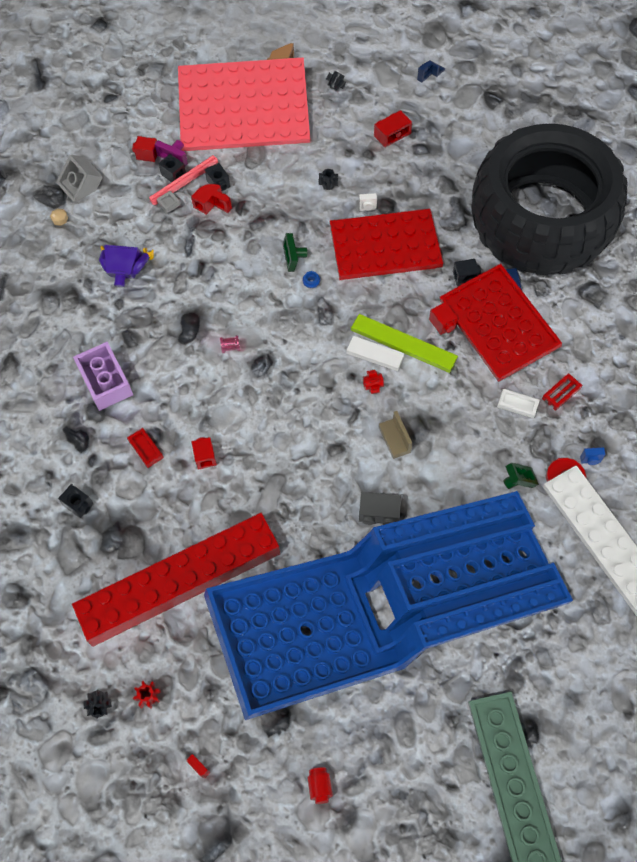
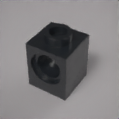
(171, 168)
(217, 175)
(465, 271)
(73, 494)

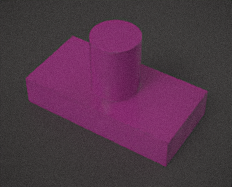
(175, 150)

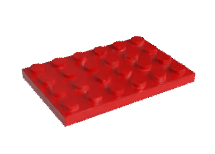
(385, 244)
(501, 322)

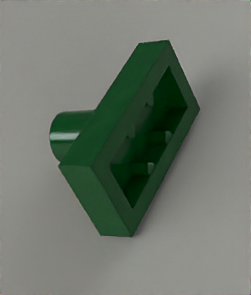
(292, 253)
(520, 475)

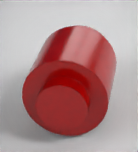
(319, 785)

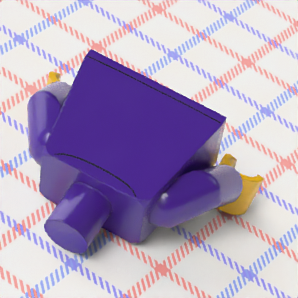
(123, 262)

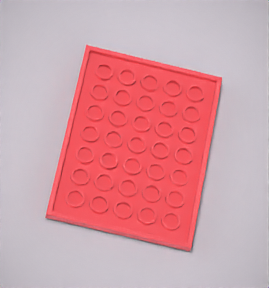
(243, 104)

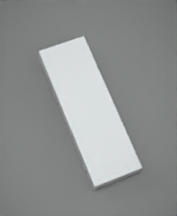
(375, 353)

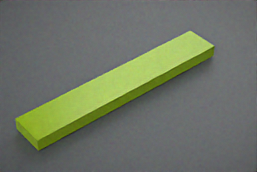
(404, 343)

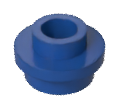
(311, 275)

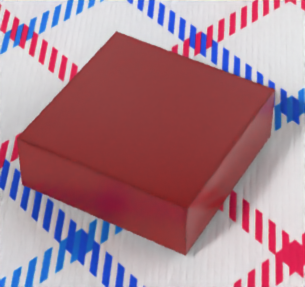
(198, 766)

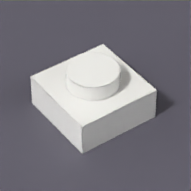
(367, 202)

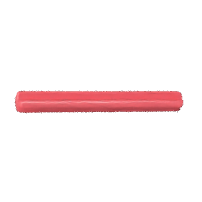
(184, 179)

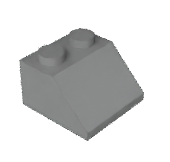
(78, 178)

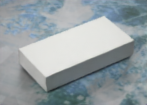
(518, 403)

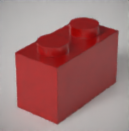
(392, 128)

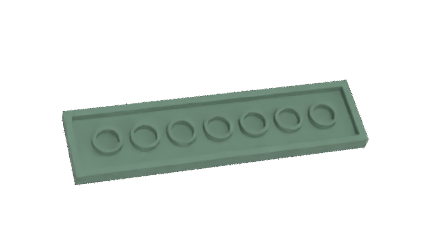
(513, 780)

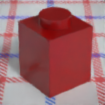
(145, 149)
(443, 318)
(203, 453)

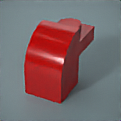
(209, 196)

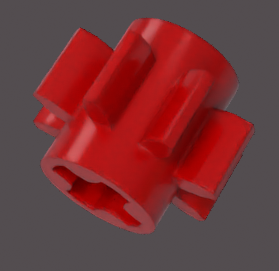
(373, 381)
(146, 689)

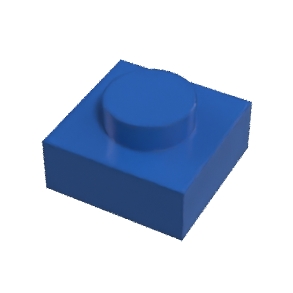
(592, 455)

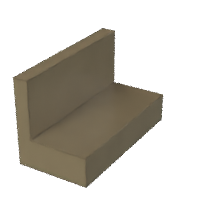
(396, 436)

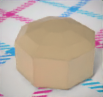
(59, 217)

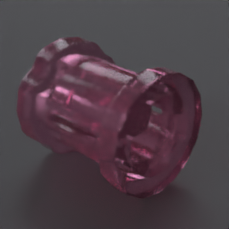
(229, 344)

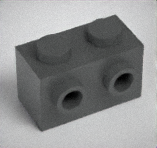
(379, 508)

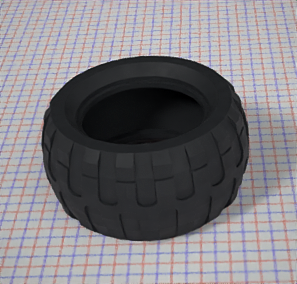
(556, 157)

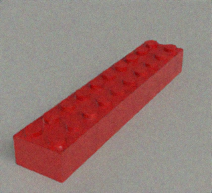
(175, 579)

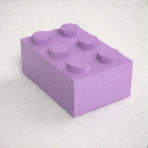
(103, 376)

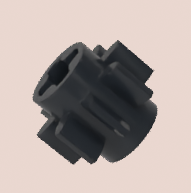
(336, 80)
(328, 179)
(97, 704)

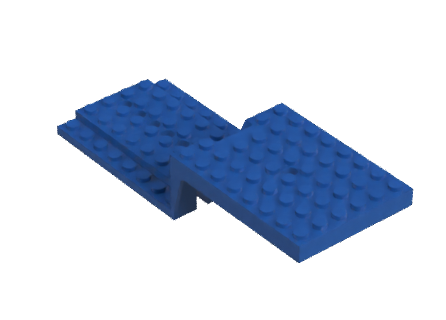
(264, 614)

